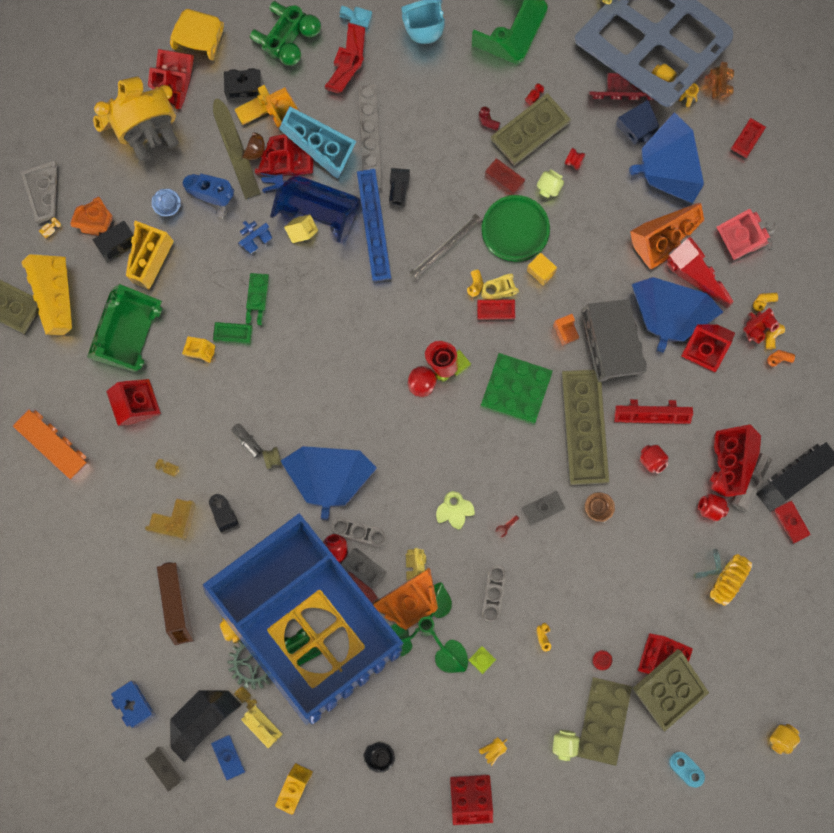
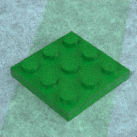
(516, 388)

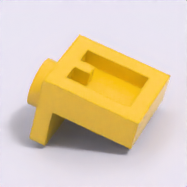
(199, 349)

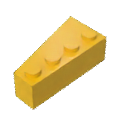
(50, 291)

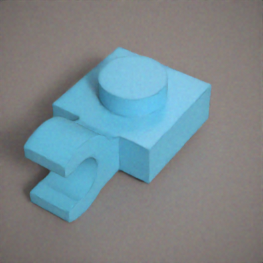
(358, 16)

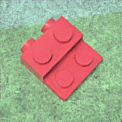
(743, 234)

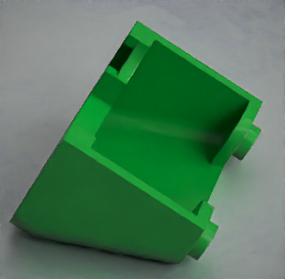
(124, 328)

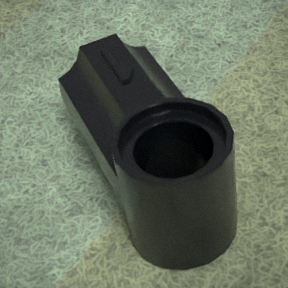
(399, 181)

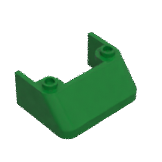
(514, 42)

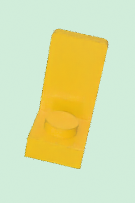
(253, 108)
(293, 788)

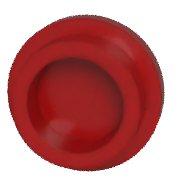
(602, 660)

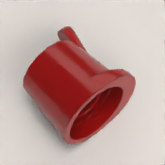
(442, 358)

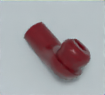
(486, 119)

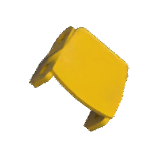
(197, 32)

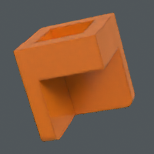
(565, 329)

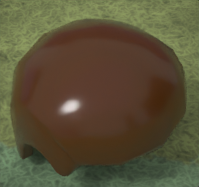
(254, 147)

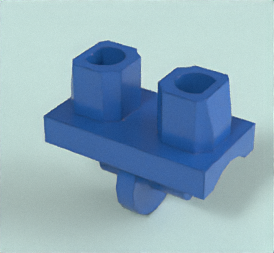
(263, 233)

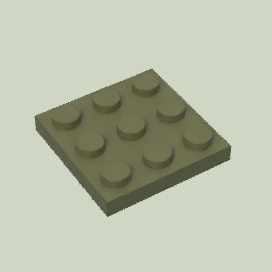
(671, 690)

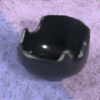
(379, 757)

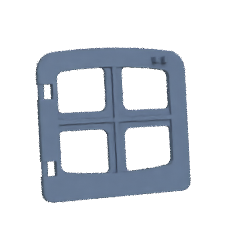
(655, 34)

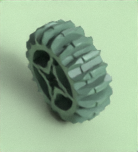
(253, 671)

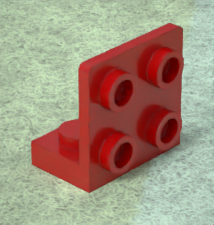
(658, 649)
(471, 800)

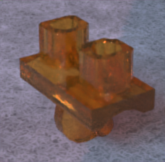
(718, 81)

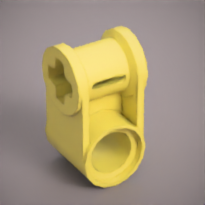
(503, 287)

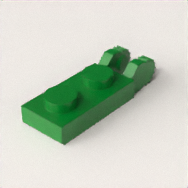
(257, 296)

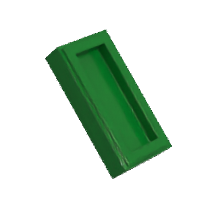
(232, 333)

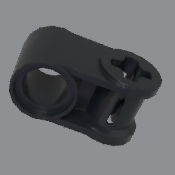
(224, 515)

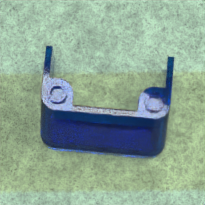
(318, 200)

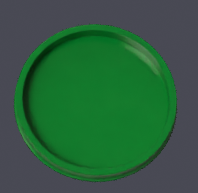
(515, 228)

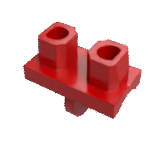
(758, 323)

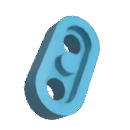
(687, 769)

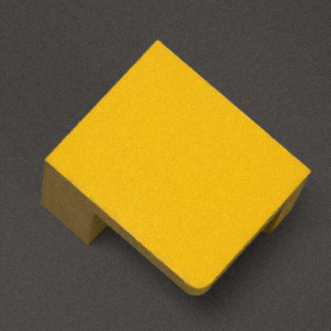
(541, 269)

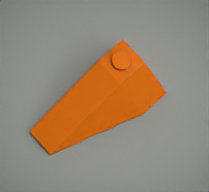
(660, 236)

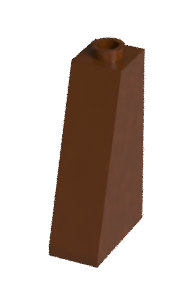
(174, 604)

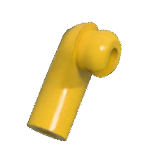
(762, 300)
(770, 337)
(542, 637)

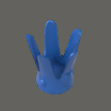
(275, 179)

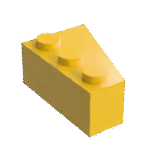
(147, 254)

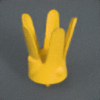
(690, 94)
(495, 750)

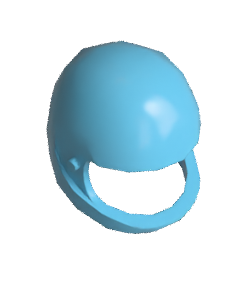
(424, 20)

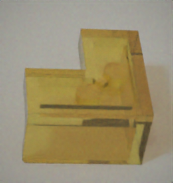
(175, 526)

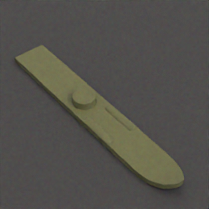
(235, 149)

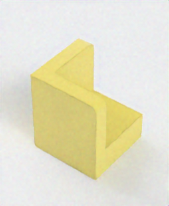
(301, 228)

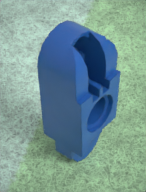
(218, 191)

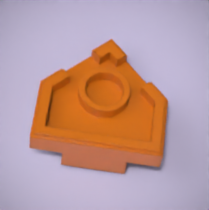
(92, 217)

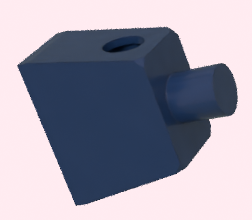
(638, 123)

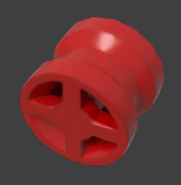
(575, 159)

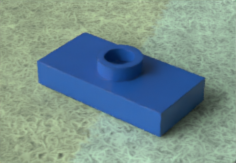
(228, 757)

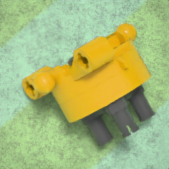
(138, 116)

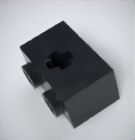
(236, 89)

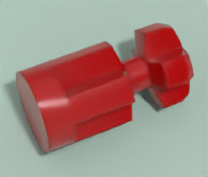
(534, 94)

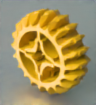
(731, 579)

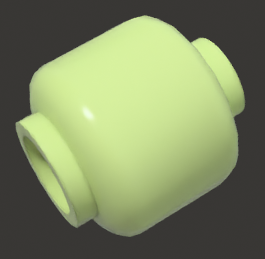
(550, 183)
(566, 745)

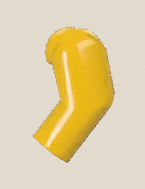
(477, 284)

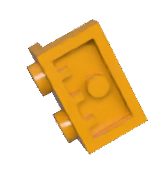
(279, 104)

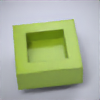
(482, 660)

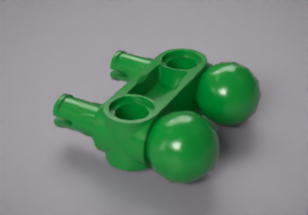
(285, 33)

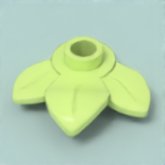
(454, 513)

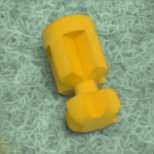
(48, 229)

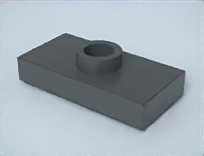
(543, 508)

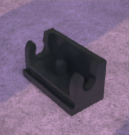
(114, 241)

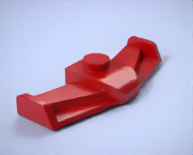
(347, 59)

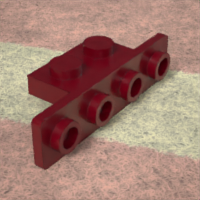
(618, 87)

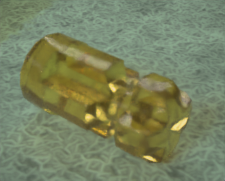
(168, 468)
(244, 696)

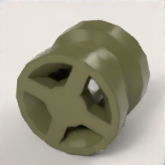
(271, 457)

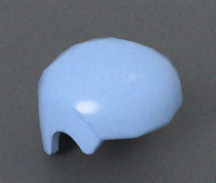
(166, 202)

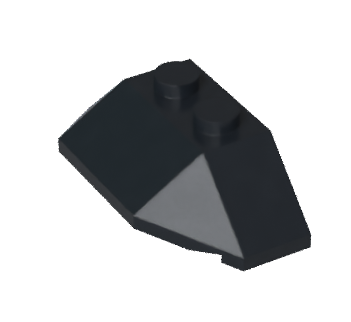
(200, 720)

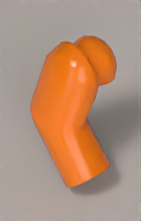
(779, 356)

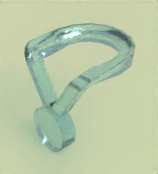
(712, 572)

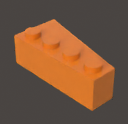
(50, 444)

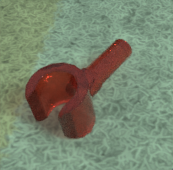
(507, 525)

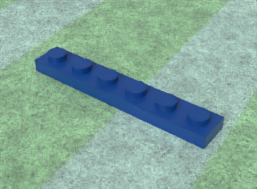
(374, 225)

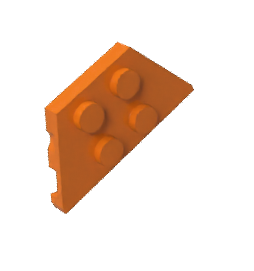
(409, 601)

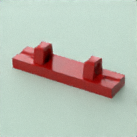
(653, 414)

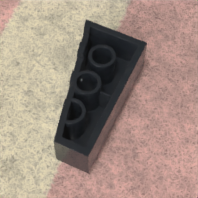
(797, 476)

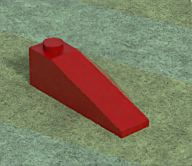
(689, 265)
(737, 457)

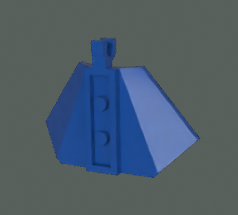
(672, 160)
(672, 309)
(328, 475)

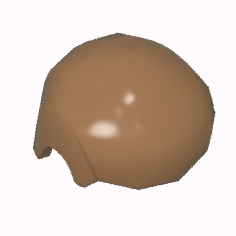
(599, 507)

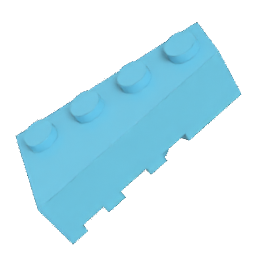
(318, 140)

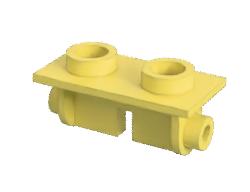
(415, 559)
(261, 726)

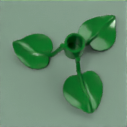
(452, 656)

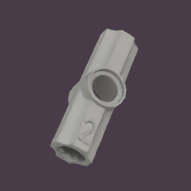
(744, 501)

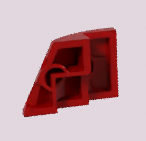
(174, 71)
(284, 158)

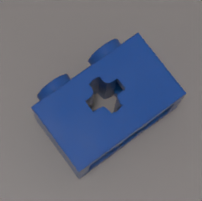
(142, 709)

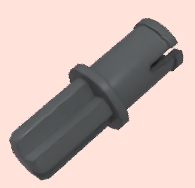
(246, 440)

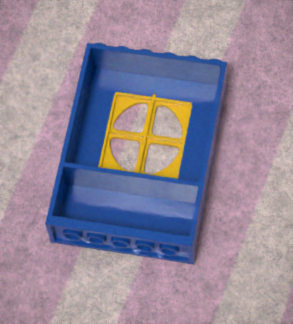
(278, 582)

